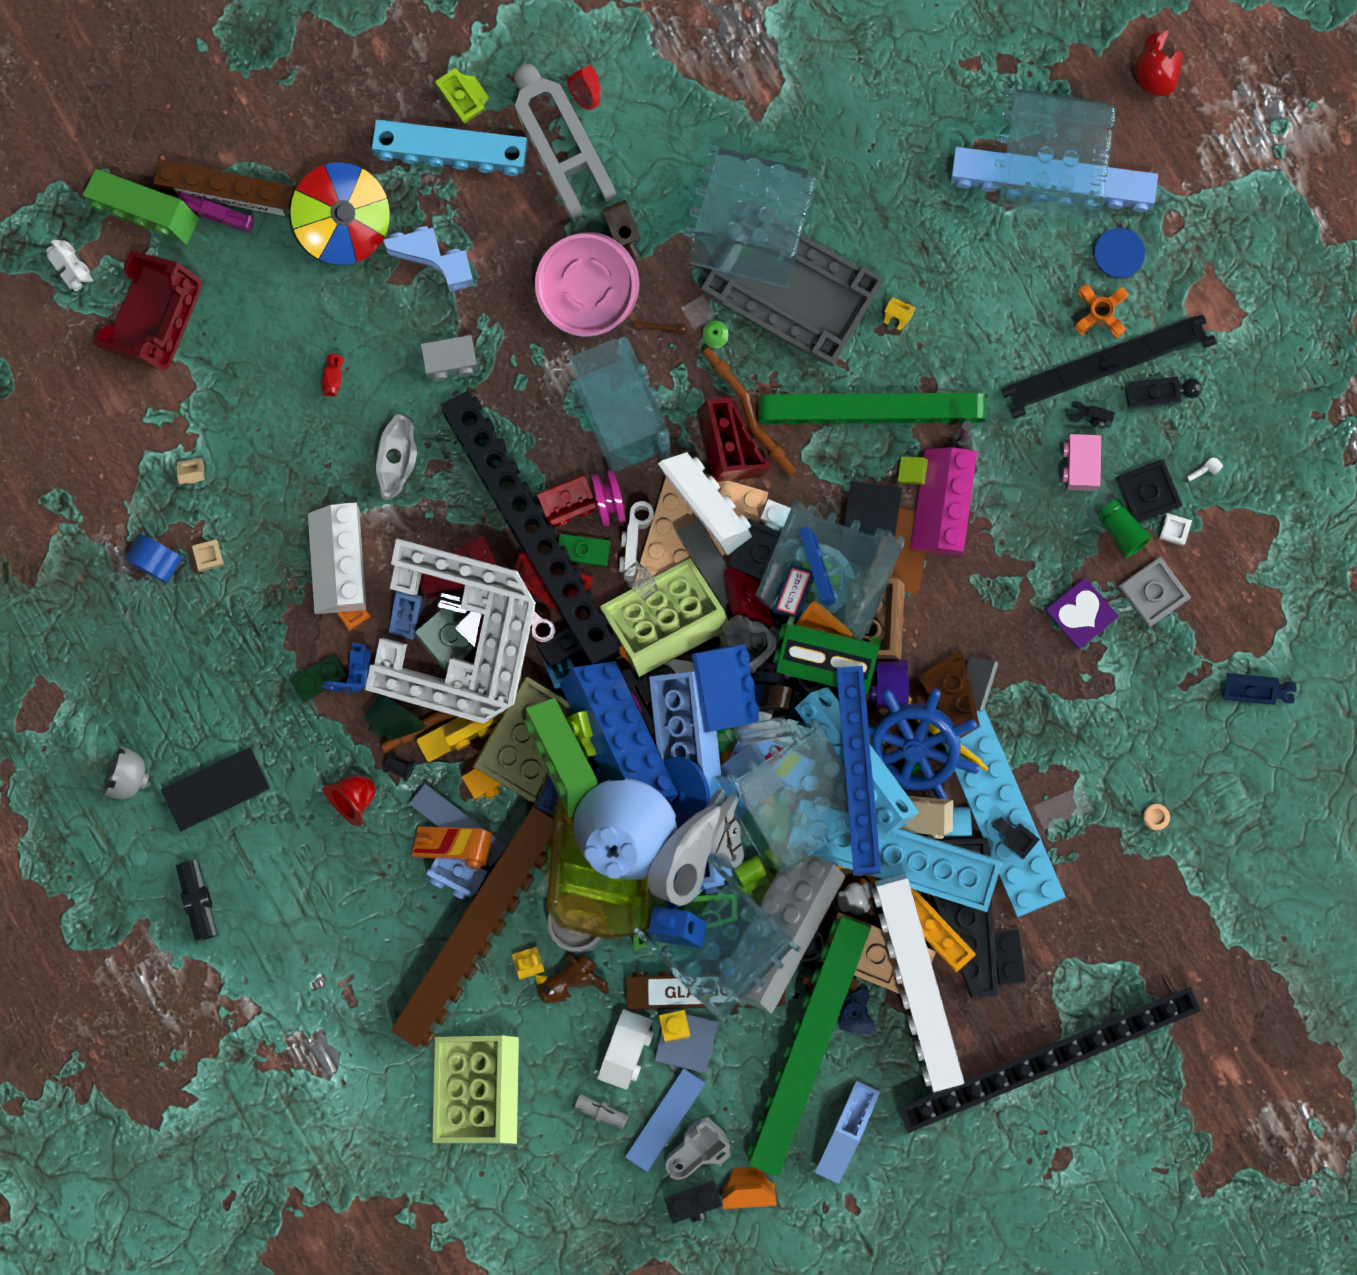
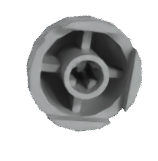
(125, 775)

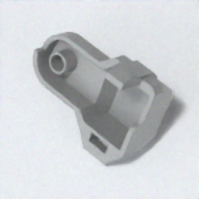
(700, 1146)

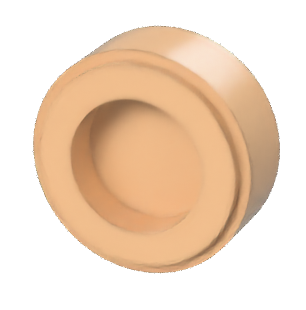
(1156, 817)

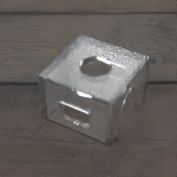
(643, 581)

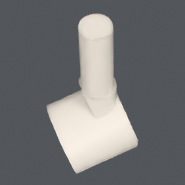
(1212, 465)

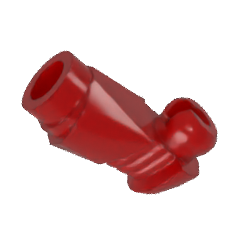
(332, 375)

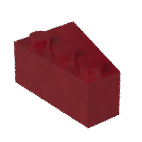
(728, 443)
(433, 586)

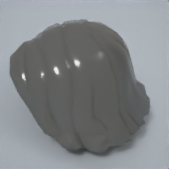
(757, 637)

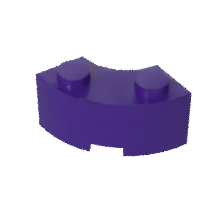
(891, 676)

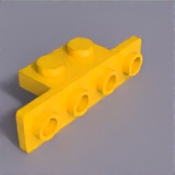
(454, 735)

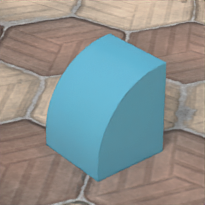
(961, 823)

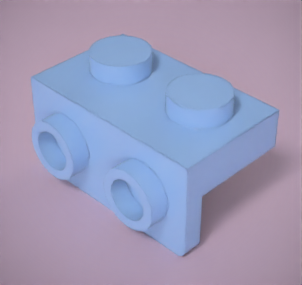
(456, 876)

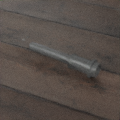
(963, 439)

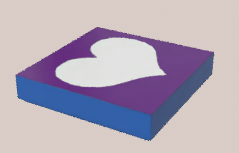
(1081, 613)

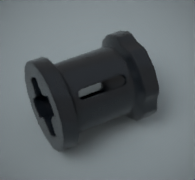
(399, 766)

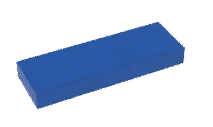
(817, 566)

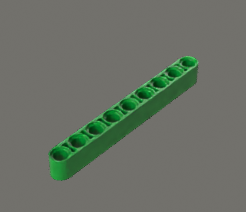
(871, 408)

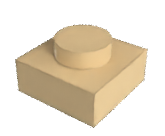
(190, 471)
(208, 555)

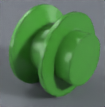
(715, 334)

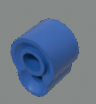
(153, 558)

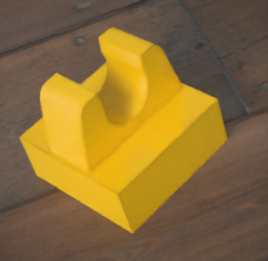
(899, 310)
(528, 963)

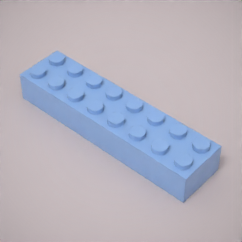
(683, 734)

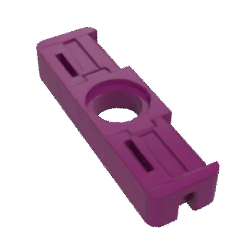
(218, 213)

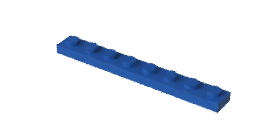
(858, 771)

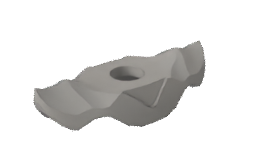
(391, 476)

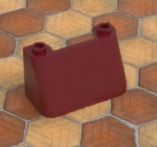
(152, 312)

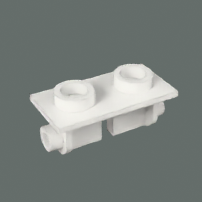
(62, 255)

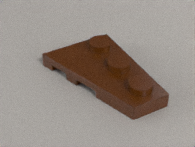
(954, 685)

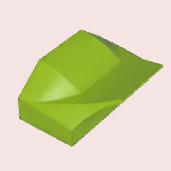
(462, 94)

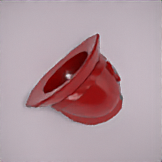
(351, 797)

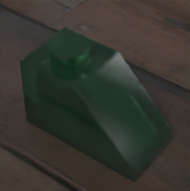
(391, 719)

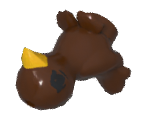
(575, 974)

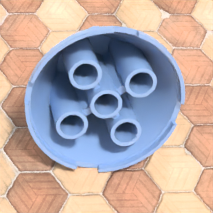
(623, 827)

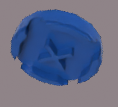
(1119, 253)

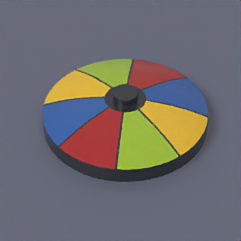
(338, 213)

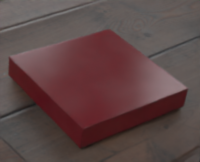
(743, 597)

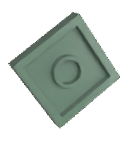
(442, 638)

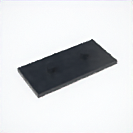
(215, 789)

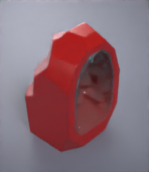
(585, 87)

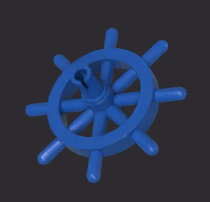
(917, 745)

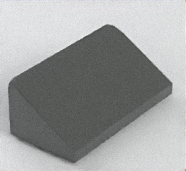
(981, 676)

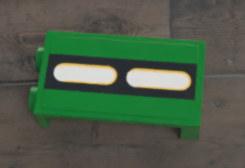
(817, 654)

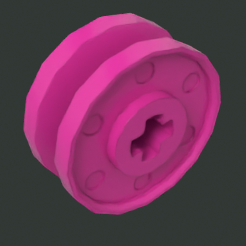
(608, 498)

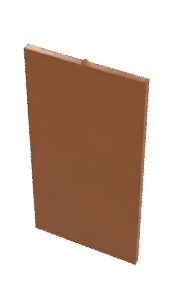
(910, 562)

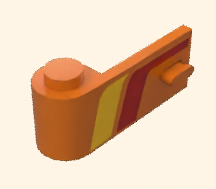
(465, 844)

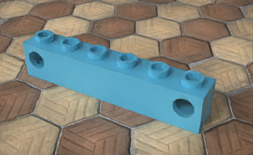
(449, 147)
(891, 802)

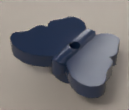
(860, 1022)

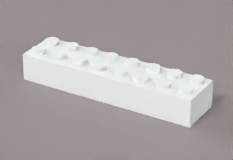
(920, 986)

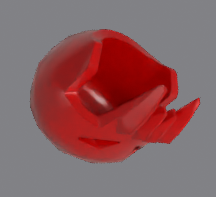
(1155, 71)

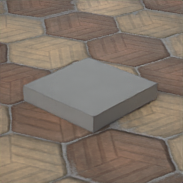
(1154, 592)

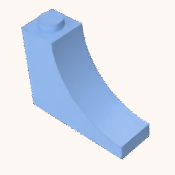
(847, 1132)

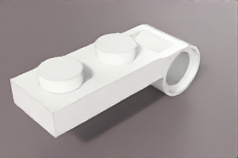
(630, 538)

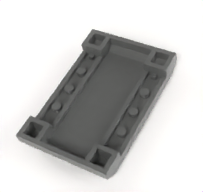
(816, 311)

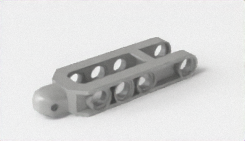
(530, 85)

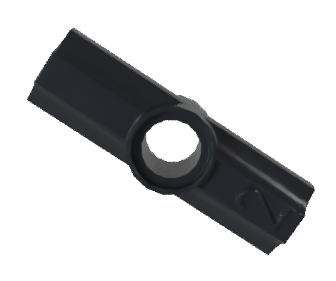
(196, 900)

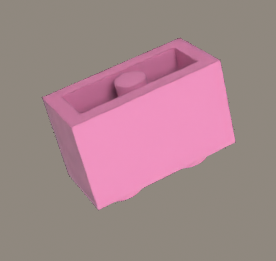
(1083, 462)

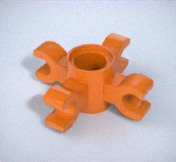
(1088, 296)

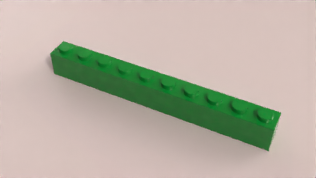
(810, 1045)

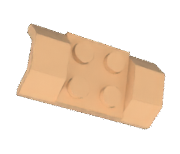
(875, 961)

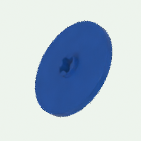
(691, 788)

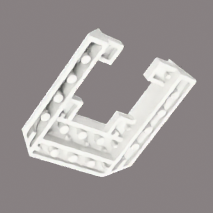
(470, 689)

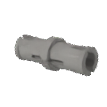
(601, 1112)

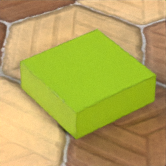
(913, 470)

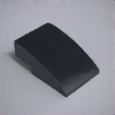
(873, 507)

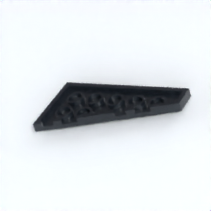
(975, 929)

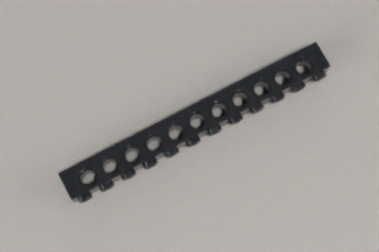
(466, 406)
(1048, 1060)

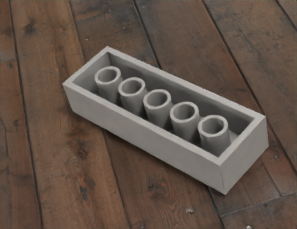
(798, 905)

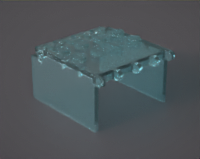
(1055, 153)
(751, 216)
(620, 404)
(854, 561)
(792, 799)
(736, 949)

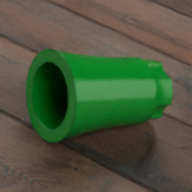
(1124, 529)

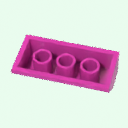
(944, 501)

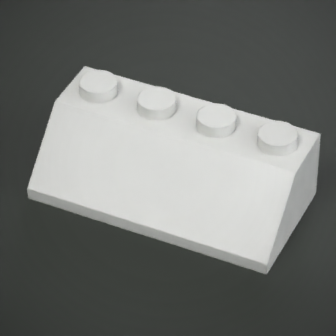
(706, 502)
(337, 559)

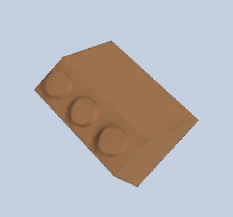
(889, 621)

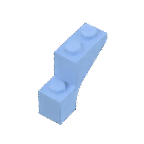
(423, 249)

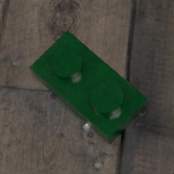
(309, 682)

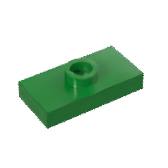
(586, 550)

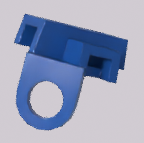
(358, 671)

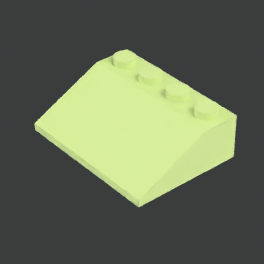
(667, 622)
(475, 1090)

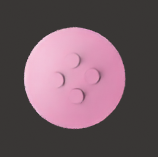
(587, 284)

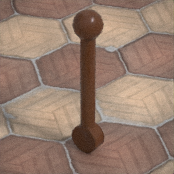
(639, 325)

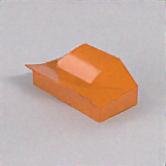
(748, 1189)

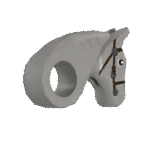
(688, 849)

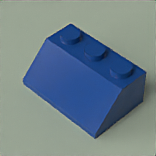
(725, 687)

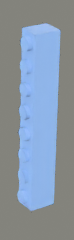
(1122, 188)

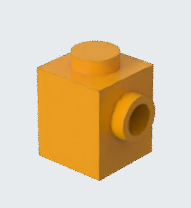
(481, 785)

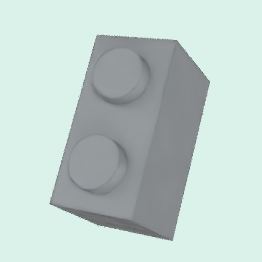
(449, 358)

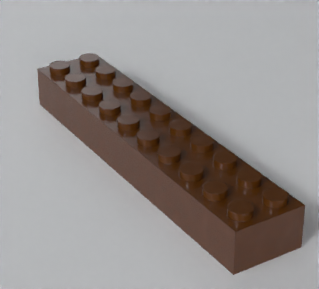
(475, 931)

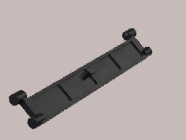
(1106, 363)

